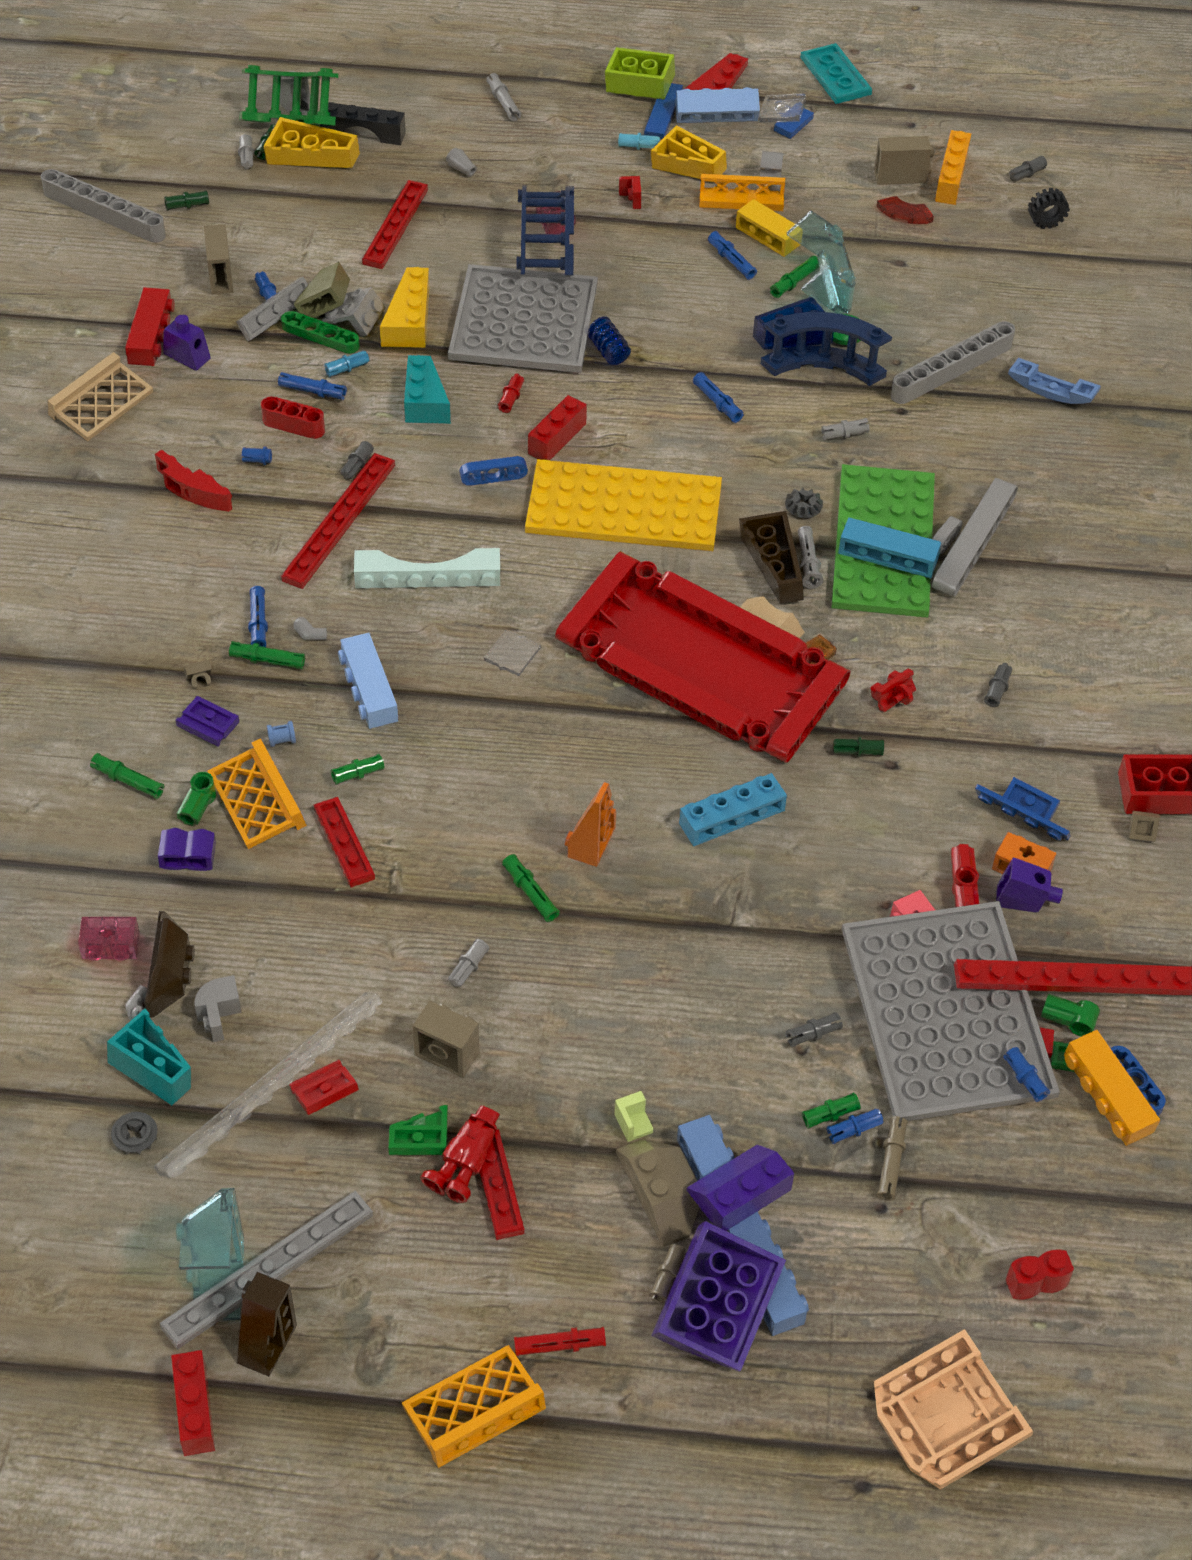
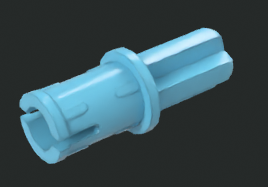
(638, 141)

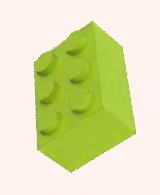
(640, 73)

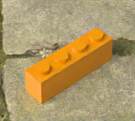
(953, 167)
(1111, 1088)

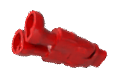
(466, 1152)

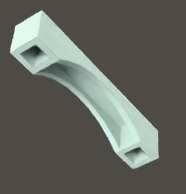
(379, 570)

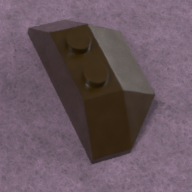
(168, 966)

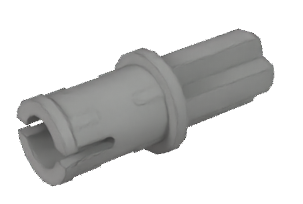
(246, 151)
(468, 963)

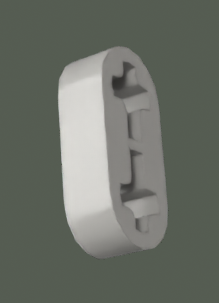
(948, 533)

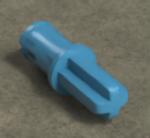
(346, 363)

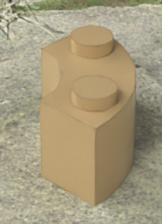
(762, 608)

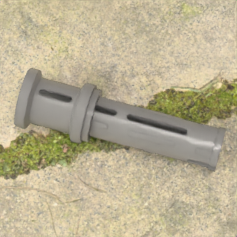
(806, 538)

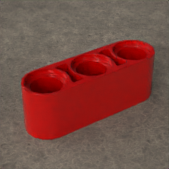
(293, 417)

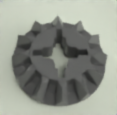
(802, 509)
(134, 1121)

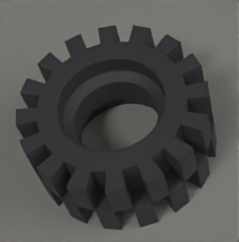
(1042, 201)

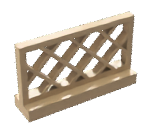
(84, 387)

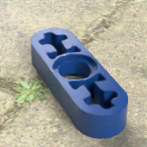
(510, 473)
(1134, 1068)

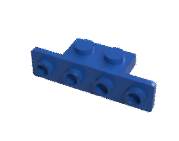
(1028, 803)

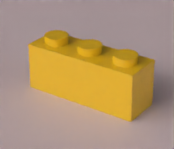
(766, 227)

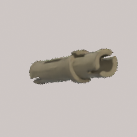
(894, 1147)

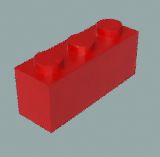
(557, 428)
(193, 1403)

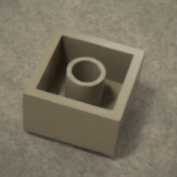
(446, 1038)

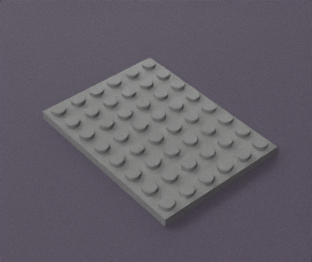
(933, 1040)

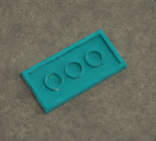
(836, 73)

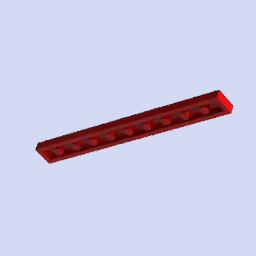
(1073, 977)

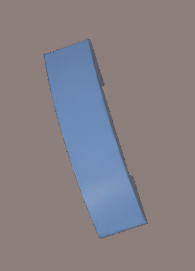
(1027, 375)

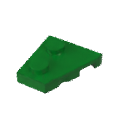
(420, 1134)

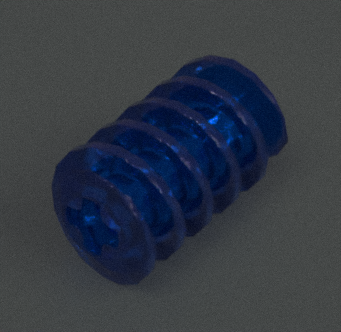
(609, 340)

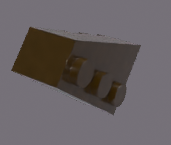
(265, 1323)

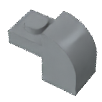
(771, 166)
(217, 1000)

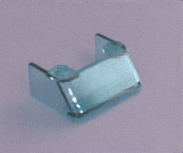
(836, 281)
(212, 1243)

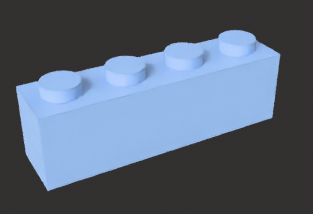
(717, 105)
(368, 681)

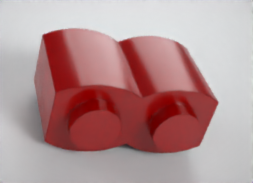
(1039, 1274)

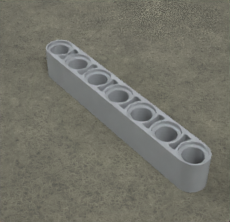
(103, 205)
(952, 362)
(974, 537)

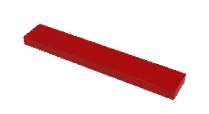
(395, 224)

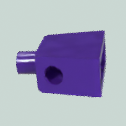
(186, 343)
(1026, 887)

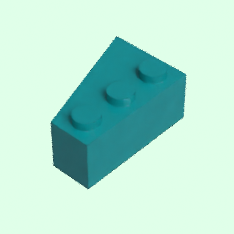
(424, 393)
(149, 1058)

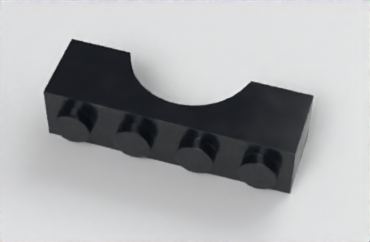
(385, 124)

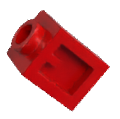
(631, 187)

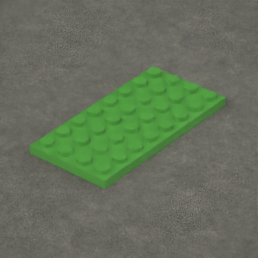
(892, 500)

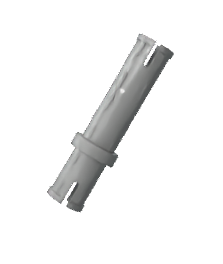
(501, 93)

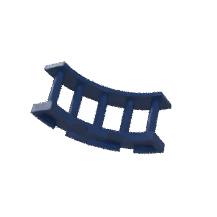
(562, 200)
(825, 356)

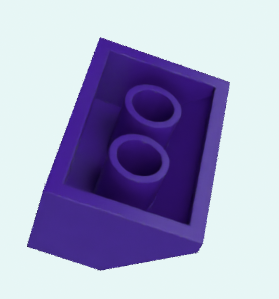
(742, 1186)

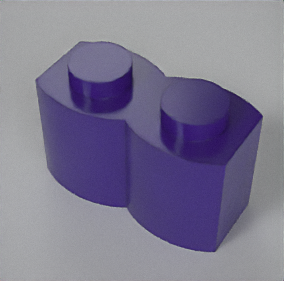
(186, 849)

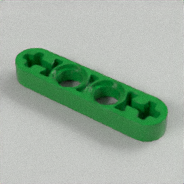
(343, 341)

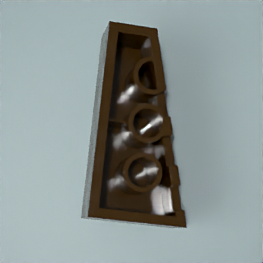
(773, 550)

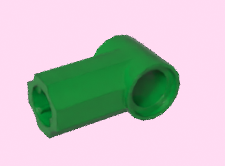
(197, 798)
(1079, 1016)

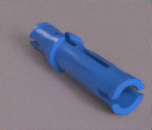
(727, 250)
(320, 387)
(723, 402)
(257, 598)

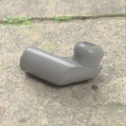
(307, 631)
(135, 1002)

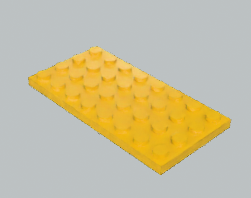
(624, 505)

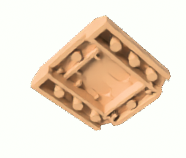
(947, 1412)

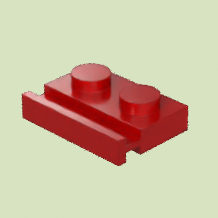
(323, 1087)

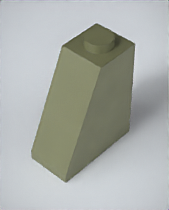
(324, 291)

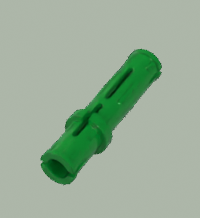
(789, 280)
(269, 655)
(117, 771)
(524, 879)

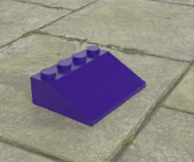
(719, 1297)

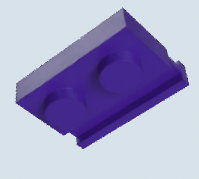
(207, 721)

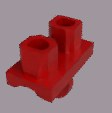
(896, 690)

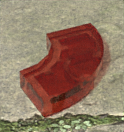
(913, 213)

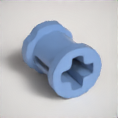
(281, 734)

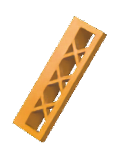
(736, 198)

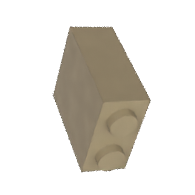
(903, 160)
(218, 259)

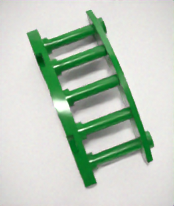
(313, 117)

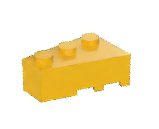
(688, 155)

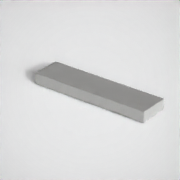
(271, 310)

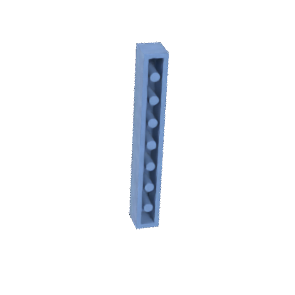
(705, 1153)

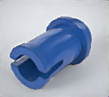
(257, 455)

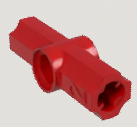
(964, 876)

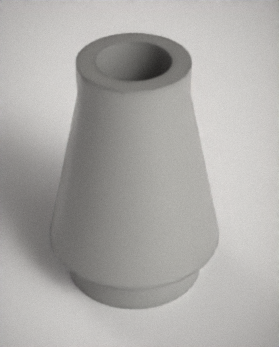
(459, 160)

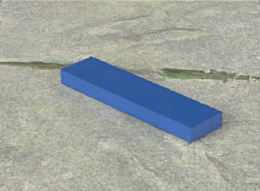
(662, 113)

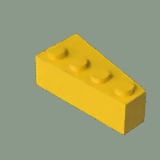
(310, 145)
(408, 312)

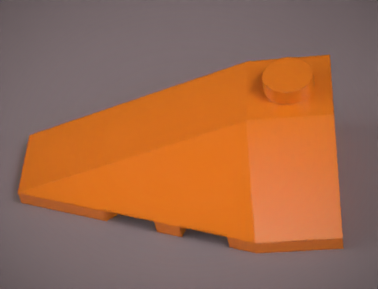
(593, 829)

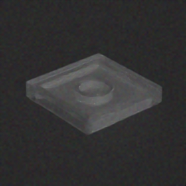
(782, 108)

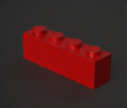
(148, 326)

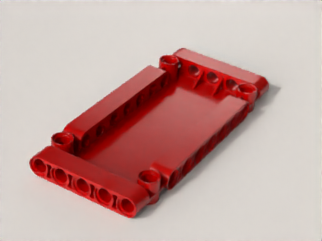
(703, 656)

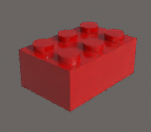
(1156, 783)

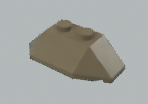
(660, 1181)

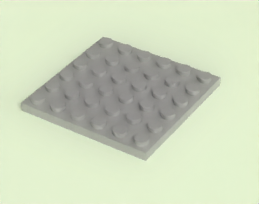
(523, 318)

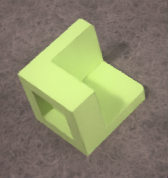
(632, 1116)

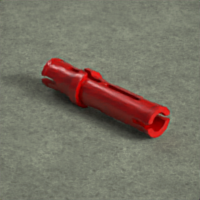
(560, 1342)

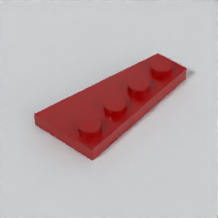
(722, 74)

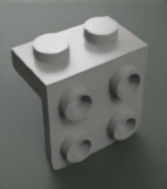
(360, 308)

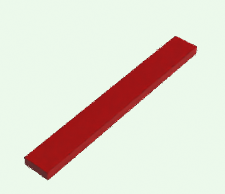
(338, 521)

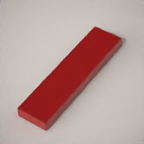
(344, 842)
(500, 1192)

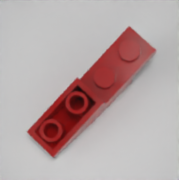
(194, 486)

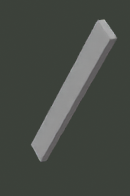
(274, 1262)

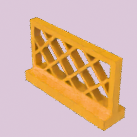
(277, 790)
(490, 1421)

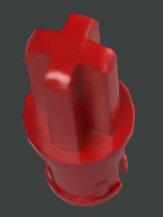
(511, 393)

